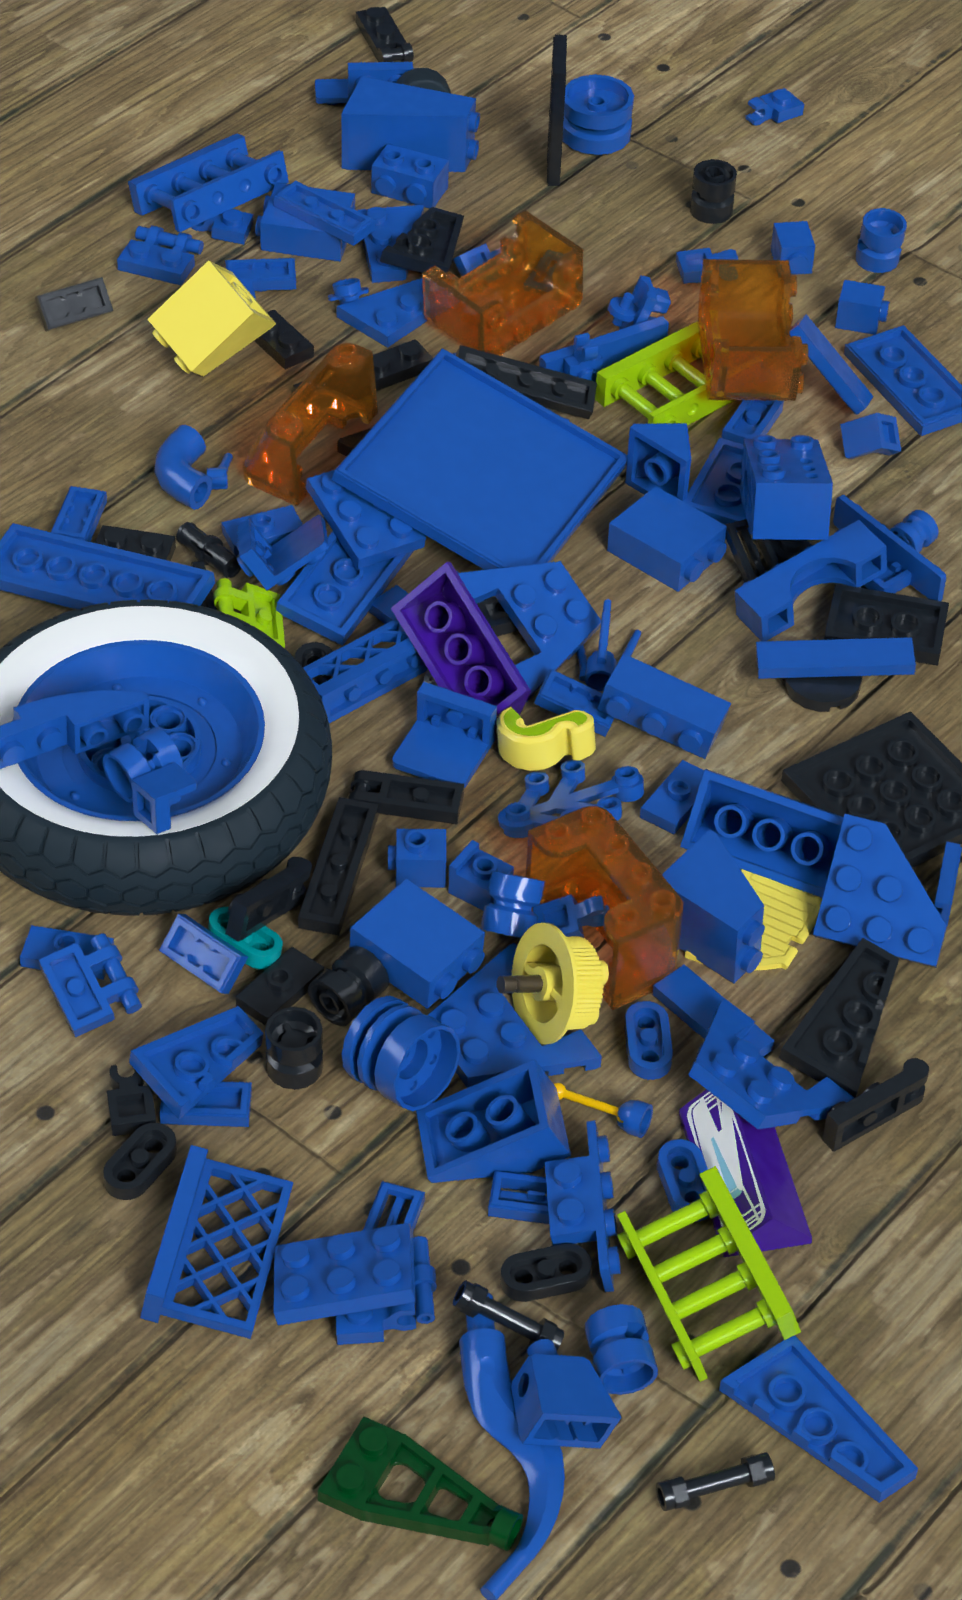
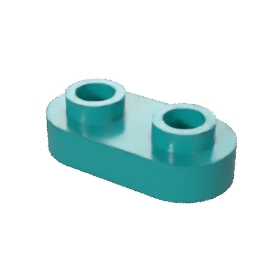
(261, 946)

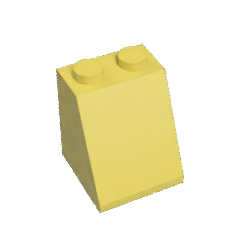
(209, 320)

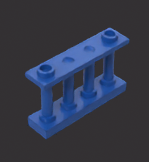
(207, 182)

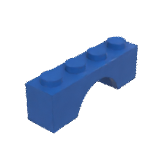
(847, 558)

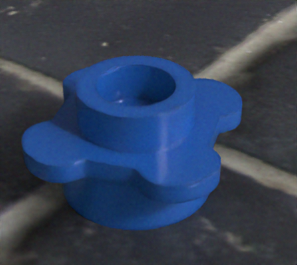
(347, 290)

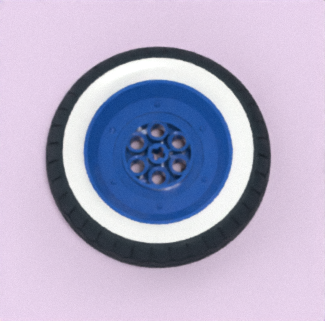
(244, 732)

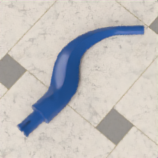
(492, 1404)

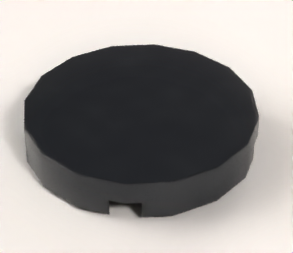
(823, 692)

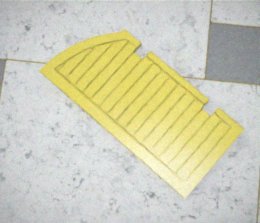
(786, 917)

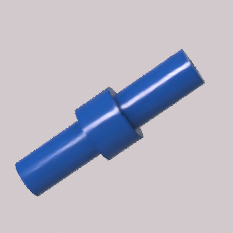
(424, 1281)

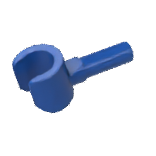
(219, 474)

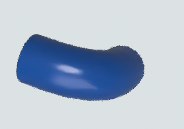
(175, 470)

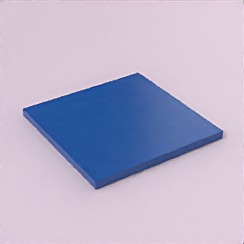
(480, 467)

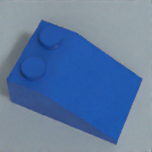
(494, 1126)

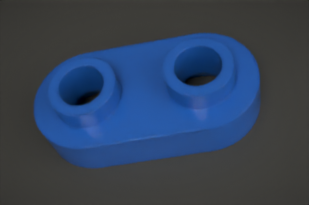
(650, 1043)
(683, 1184)

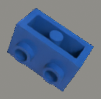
(409, 176)

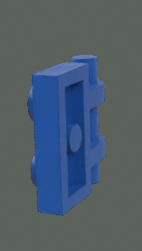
(159, 262)
(77, 989)

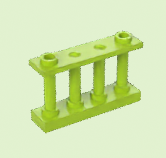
(649, 368)
(751, 1273)

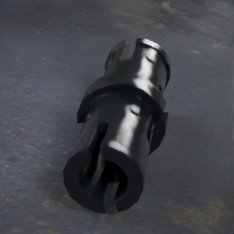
(209, 549)

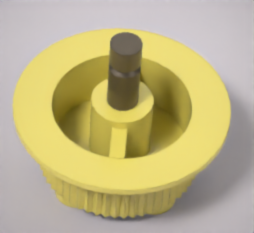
(555, 982)

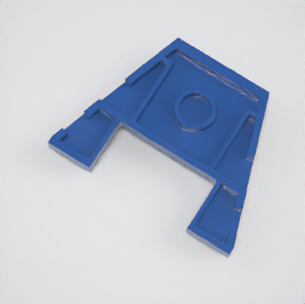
(544, 609)
(496, 1037)
(752, 1084)

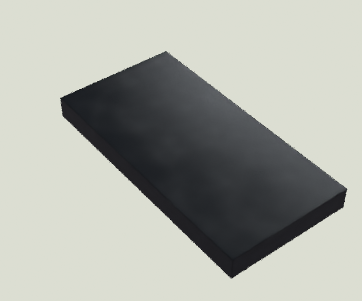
(556, 109)

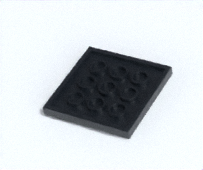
(891, 777)

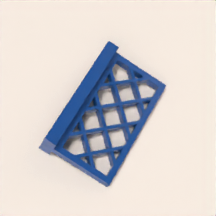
(184, 1224)

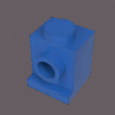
(471, 875)

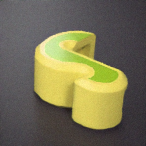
(545, 742)

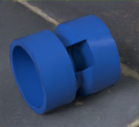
(880, 240)
(147, 753)
(512, 904)
(621, 1349)

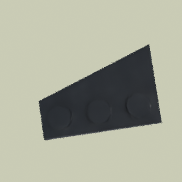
(427, 243)

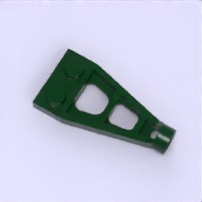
(365, 1465)

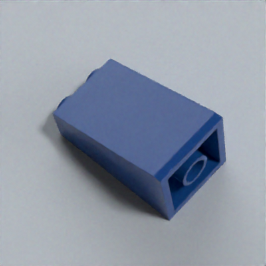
(410, 119)

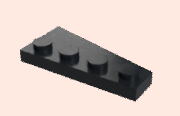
(844, 1019)

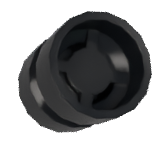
(713, 191)
(350, 985)
(294, 1047)

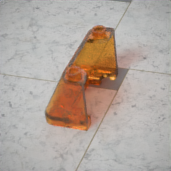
(332, 393)

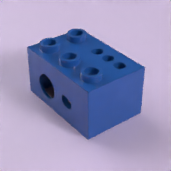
(786, 488)

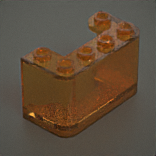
(511, 294)
(747, 329)
(593, 857)

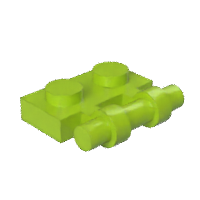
(256, 607)

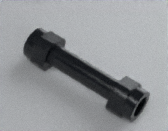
(473, 1300)
(677, 1492)

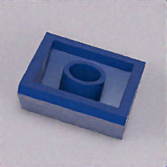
(659, 458)

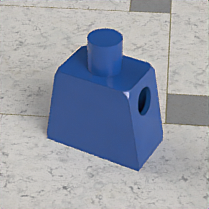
(561, 1400)

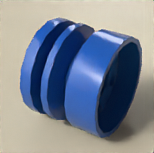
(401, 1053)

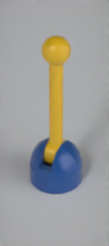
(632, 1116)

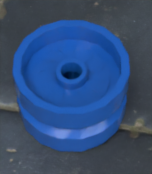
(597, 114)

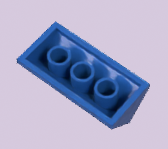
(766, 831)

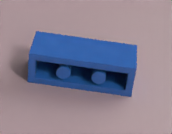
(664, 706)

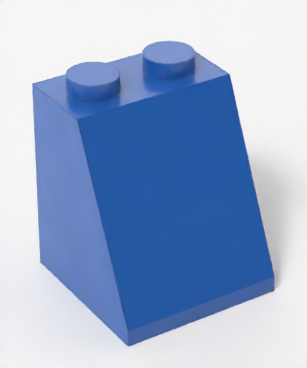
(719, 909)

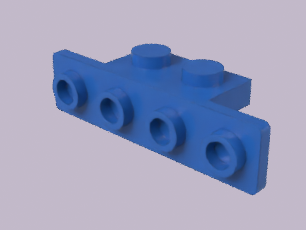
(340, 90)
(904, 563)
(578, 1203)

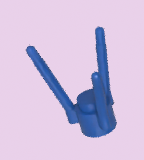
(601, 664)

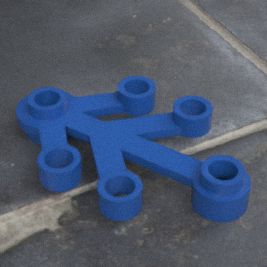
(521, 816)

